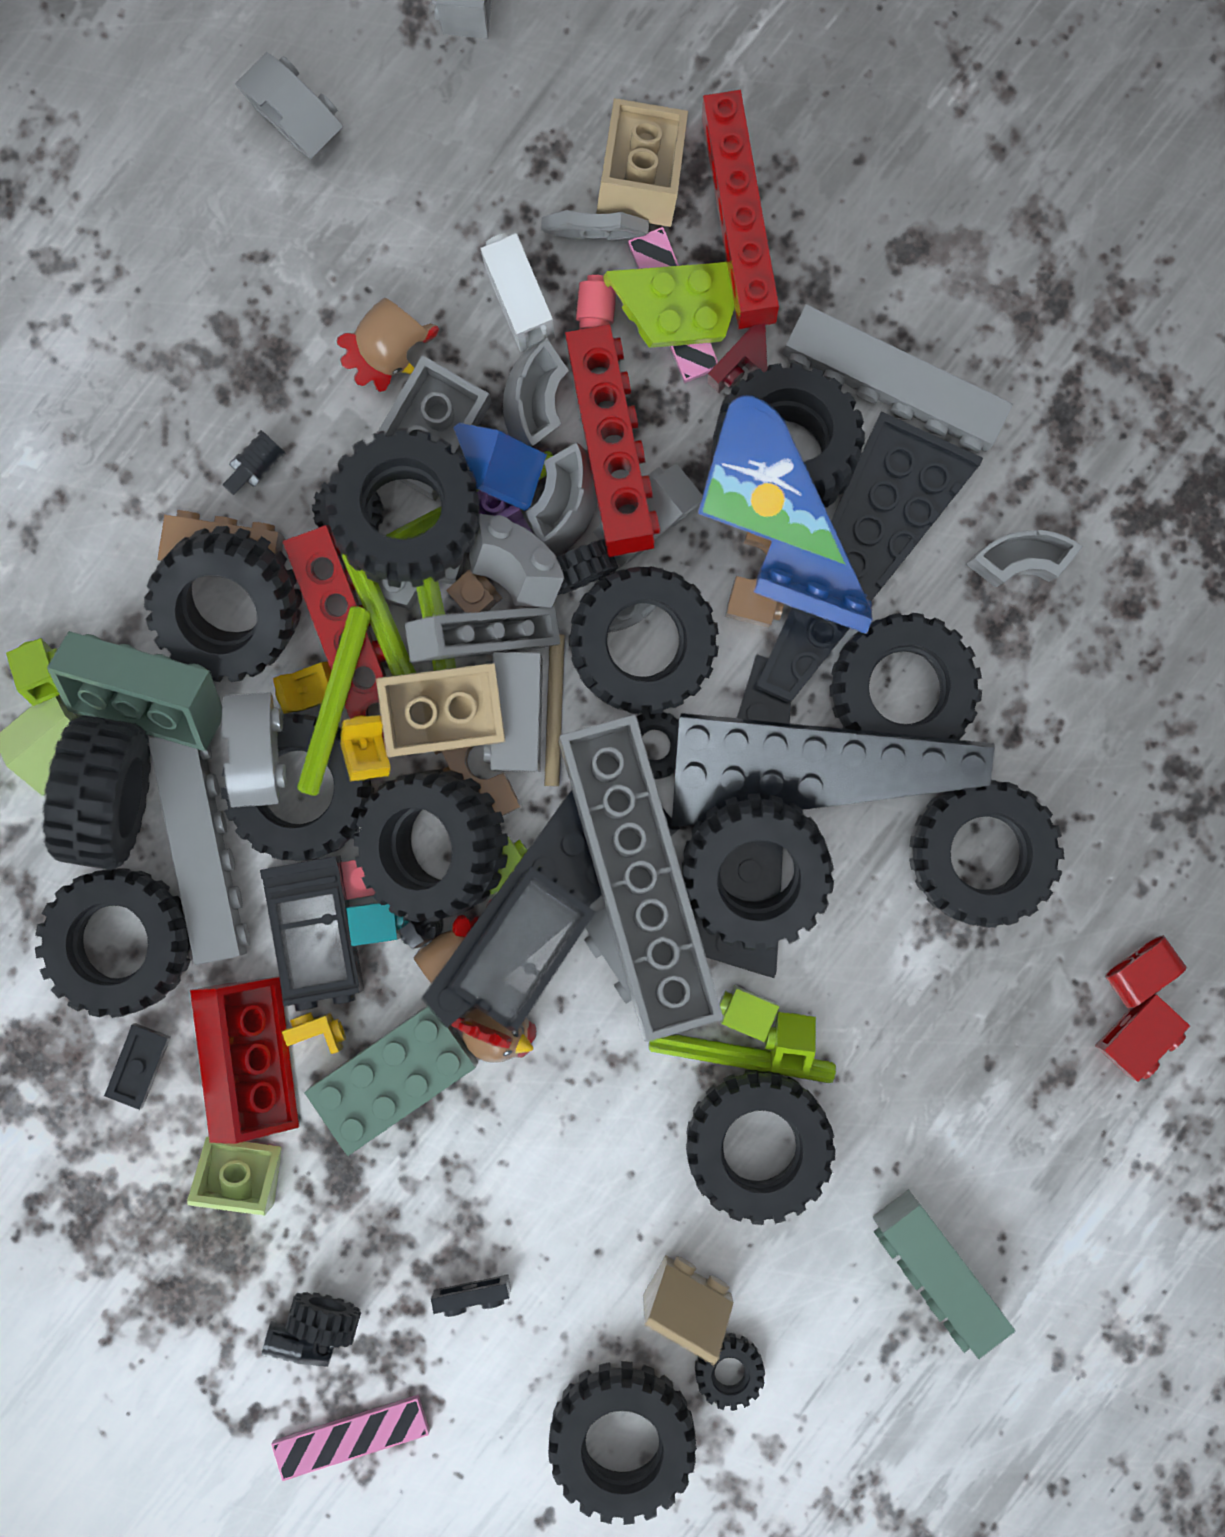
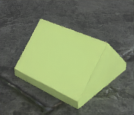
(31, 739)
(236, 1177)

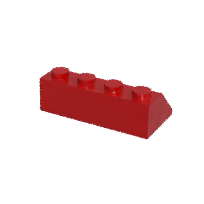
(244, 1060)

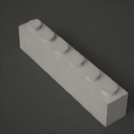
(897, 380)
(199, 851)

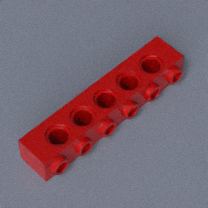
(739, 209)
(587, 351)
(302, 553)

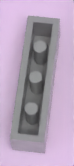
(481, 633)

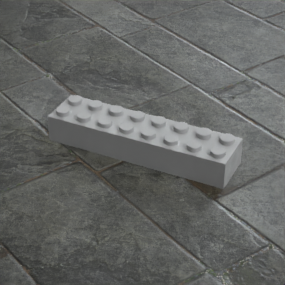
(640, 878)

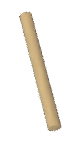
(554, 713)

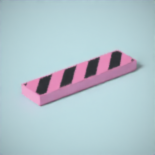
(655, 251)
(350, 1437)

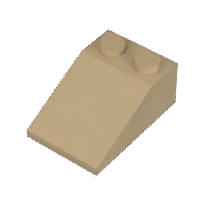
(643, 161)
(440, 710)
(688, 1307)

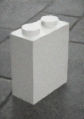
(517, 290)

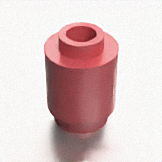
(595, 303)

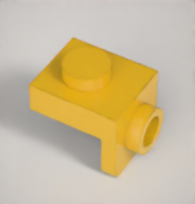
(302, 688)
(364, 748)
(306, 1027)

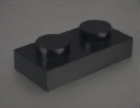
(137, 1066)
(486, 1292)

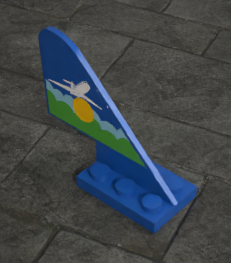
(767, 491)

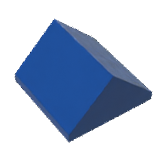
(501, 464)

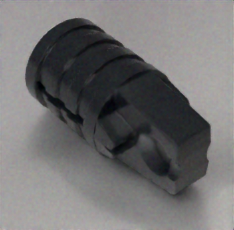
(253, 462)
(420, 933)
(283, 1345)

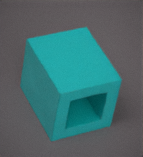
(373, 924)

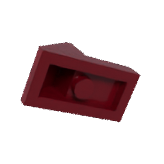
(747, 352)

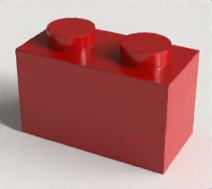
(1143, 1038)

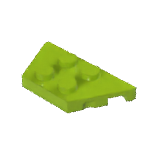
(676, 302)

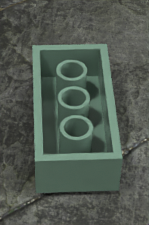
(137, 687)
(390, 1079)
(947, 1281)

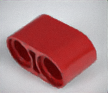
(1145, 971)

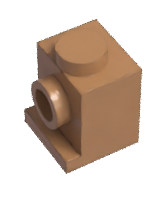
(474, 593)

